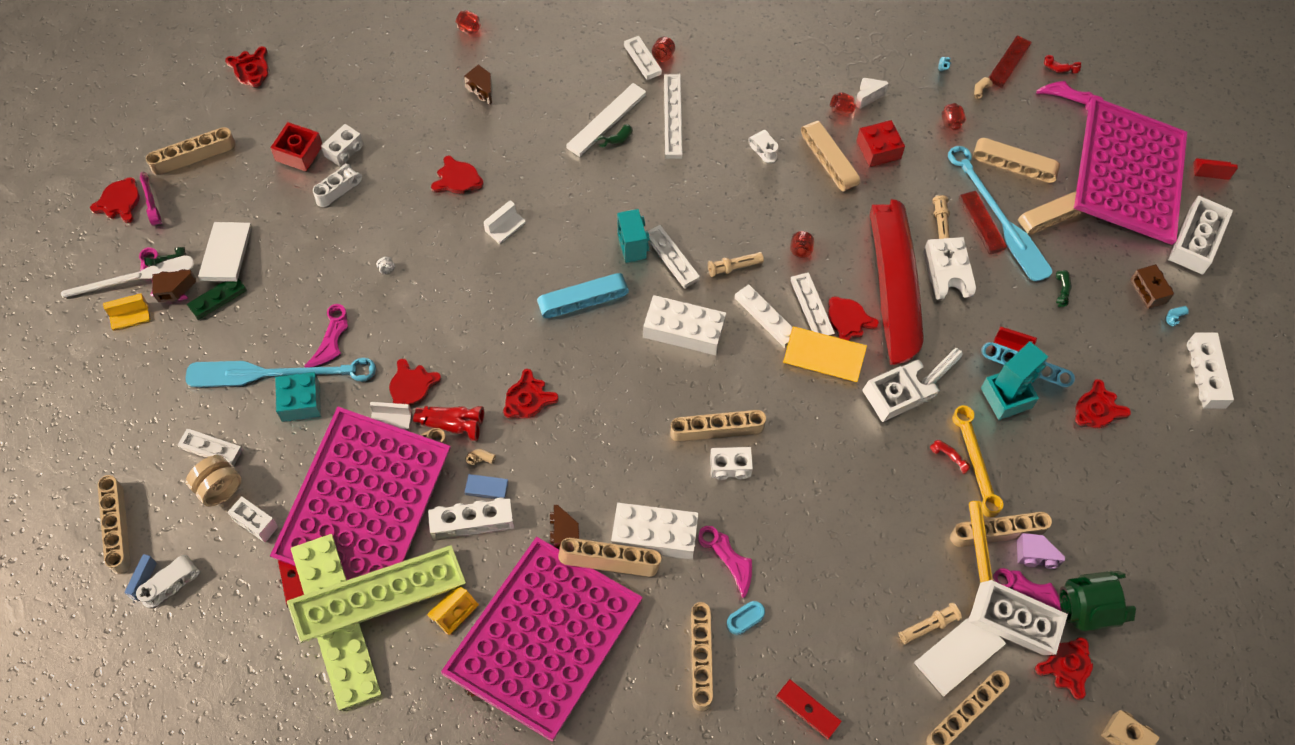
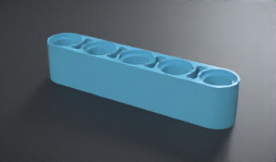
(582, 295)
(1053, 377)

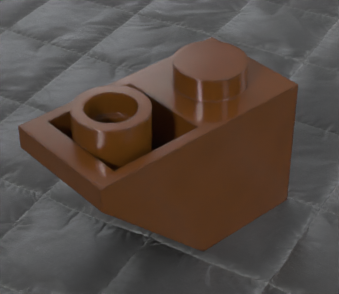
(480, 83)
(171, 285)
(564, 526)

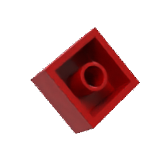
(880, 143)
(296, 146)

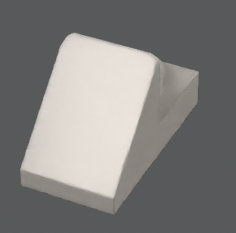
(870, 91)

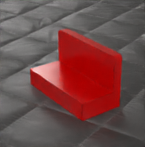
(1214, 169)
(1012, 340)

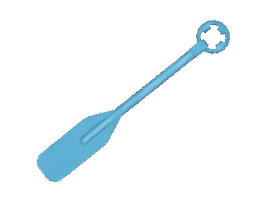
(1015, 238)
(241, 372)

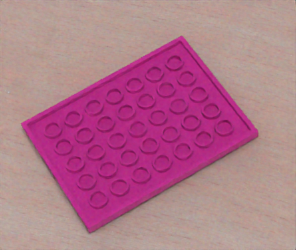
(1131, 170)
(365, 491)
(542, 639)

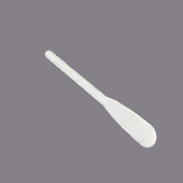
(171, 265)

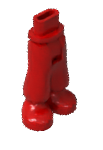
(452, 419)

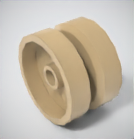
(213, 480)

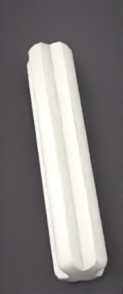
(942, 367)

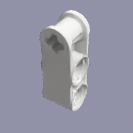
(336, 185)
(167, 581)

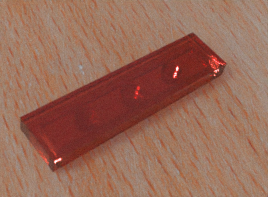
(1009, 61)
(982, 222)

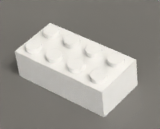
(1200, 235)
(684, 325)
(655, 528)
(1018, 618)

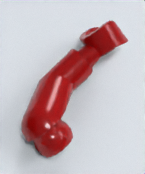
(1050, 63)
(939, 445)

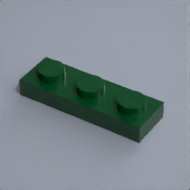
(216, 298)

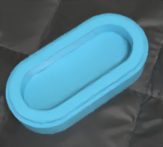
(745, 617)

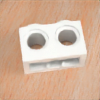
(342, 145)
(730, 457)
(253, 519)

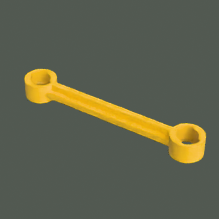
(977, 461)

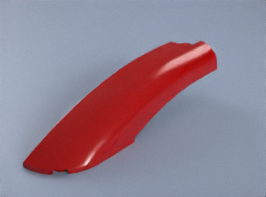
(897, 281)

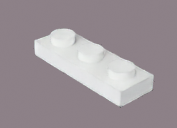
(642, 57)
(207, 446)

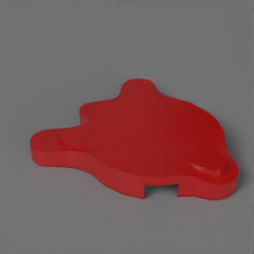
(250, 68)
(457, 177)
(118, 199)
(849, 318)
(411, 385)
(527, 398)
(1098, 407)
(1070, 666)

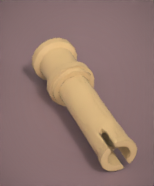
(941, 207)
(725, 266)
(937, 617)

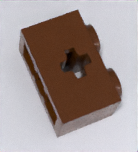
(1152, 286)

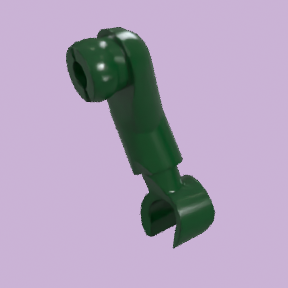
(620, 137)
(180, 251)
(1064, 276)

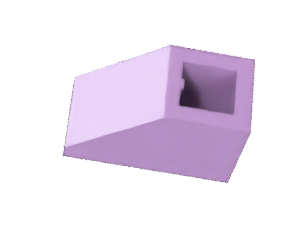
(1037, 550)

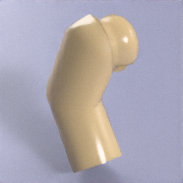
(983, 83)
(479, 455)

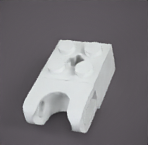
(949, 266)
(898, 391)

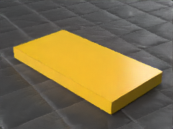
(825, 354)

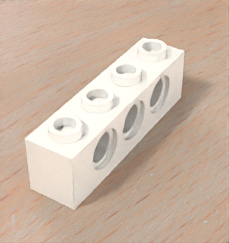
(1210, 371)
(481, 524)

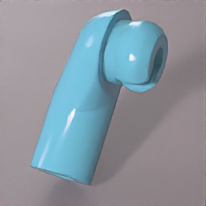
(944, 63)
(1174, 314)

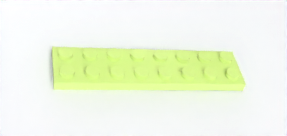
(375, 593)
(345, 649)

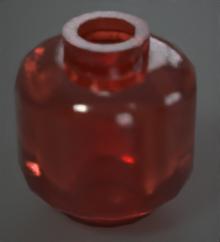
(468, 22)
(663, 49)
(842, 104)
(953, 116)
(802, 244)

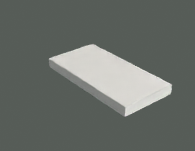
(225, 251)
(958, 655)

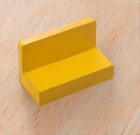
(127, 311)
(453, 609)

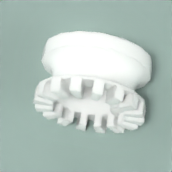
(385, 265)

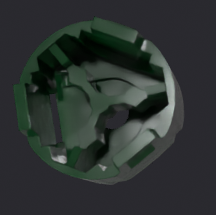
(1095, 601)

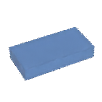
(486, 486)
(140, 576)

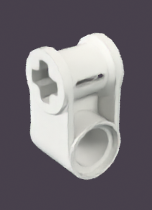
(764, 146)

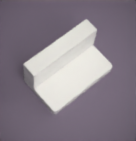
(503, 222)
(392, 414)

